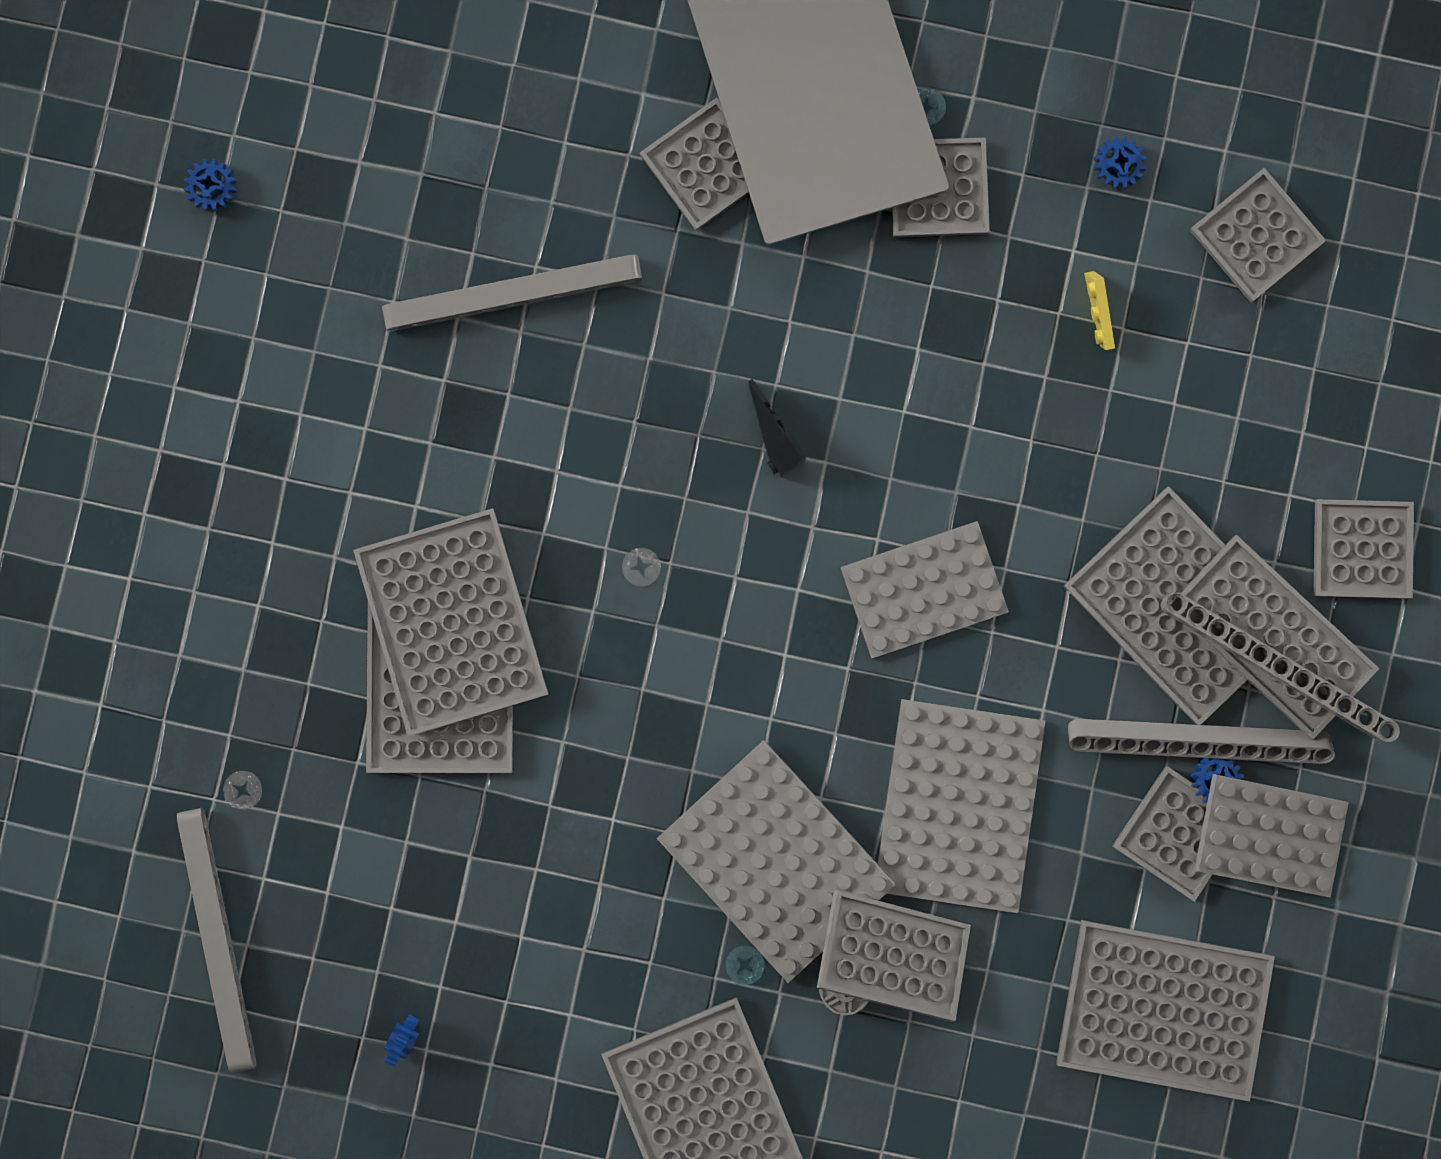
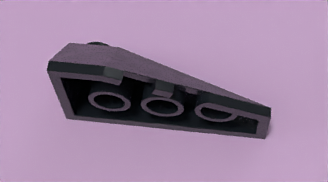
(779, 445)

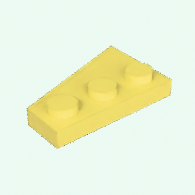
(1100, 310)

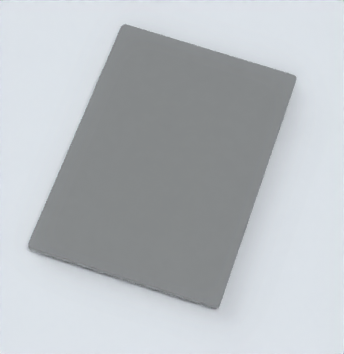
(818, 109)

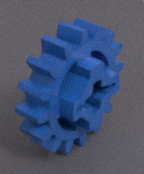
(1129, 161)
(211, 175)
(1204, 778)
(401, 1040)

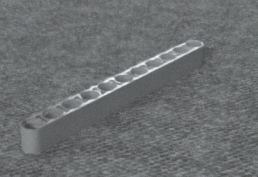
(512, 292)
(1291, 670)
(1199, 741)
(216, 940)

